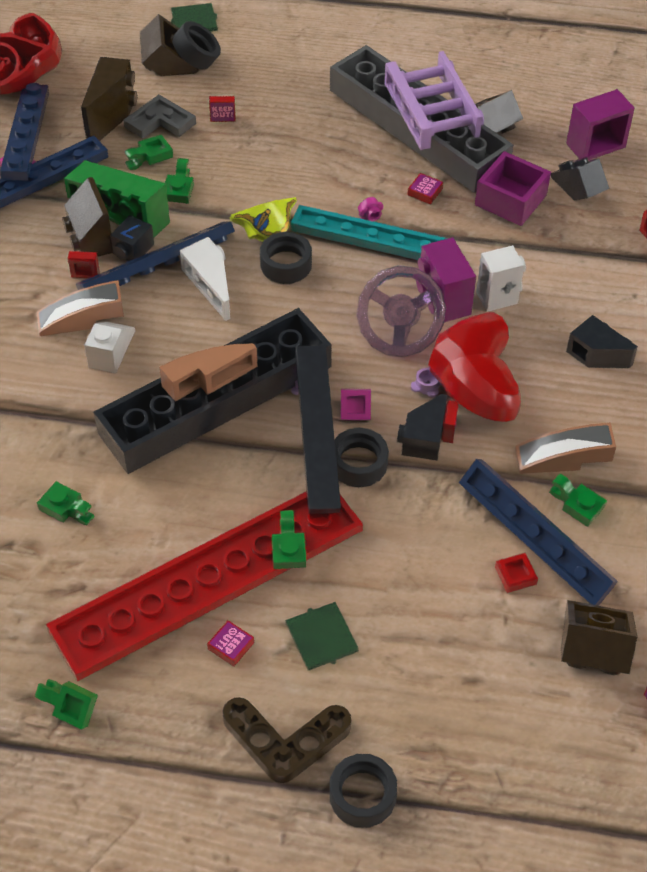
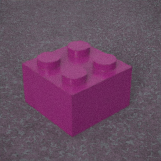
(600, 125)
(512, 188)
(452, 274)

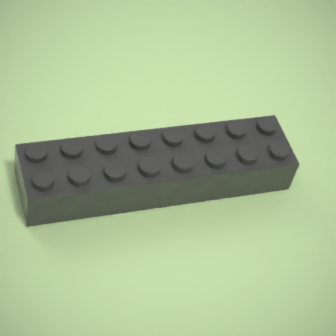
(456, 151)

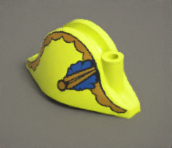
(265, 218)

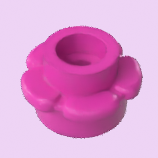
(370, 209)

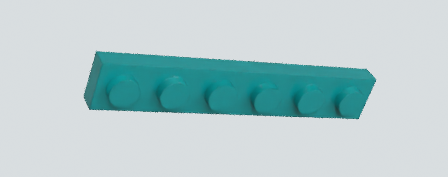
(360, 232)

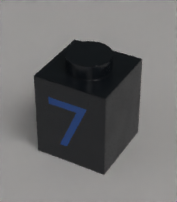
(132, 239)

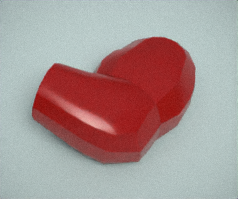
(27, 52)
(470, 367)

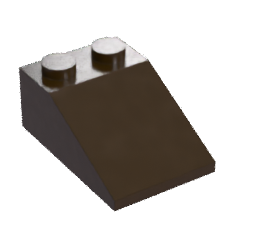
(108, 97)

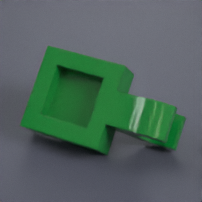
(150, 150)
(180, 185)
(64, 502)
(579, 503)
(288, 547)
(71, 702)

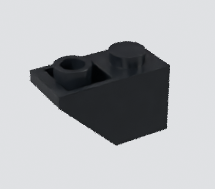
(581, 178)
(600, 346)

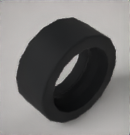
(196, 45)
(286, 243)
(366, 439)
(363, 816)

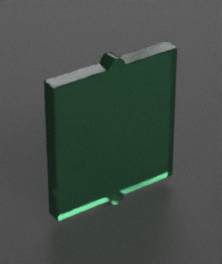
(197, 13)
(321, 636)

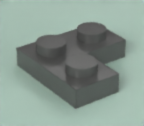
(158, 113)

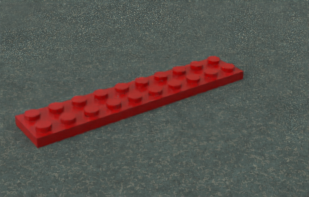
(189, 586)

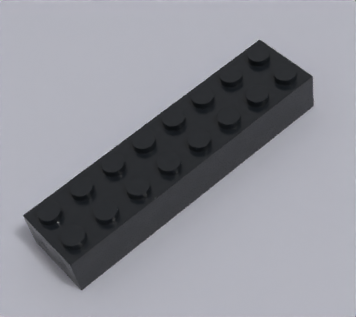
(152, 424)

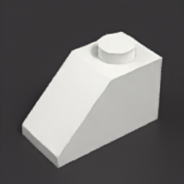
(107, 345)

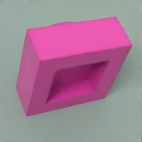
(355, 404)

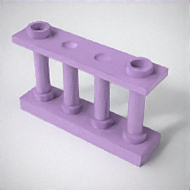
(415, 113)

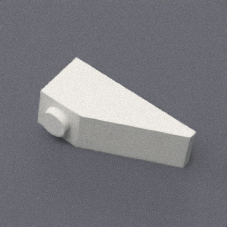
(206, 269)

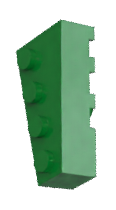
(124, 194)

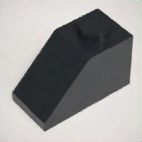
(423, 429)

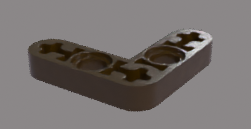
(280, 748)

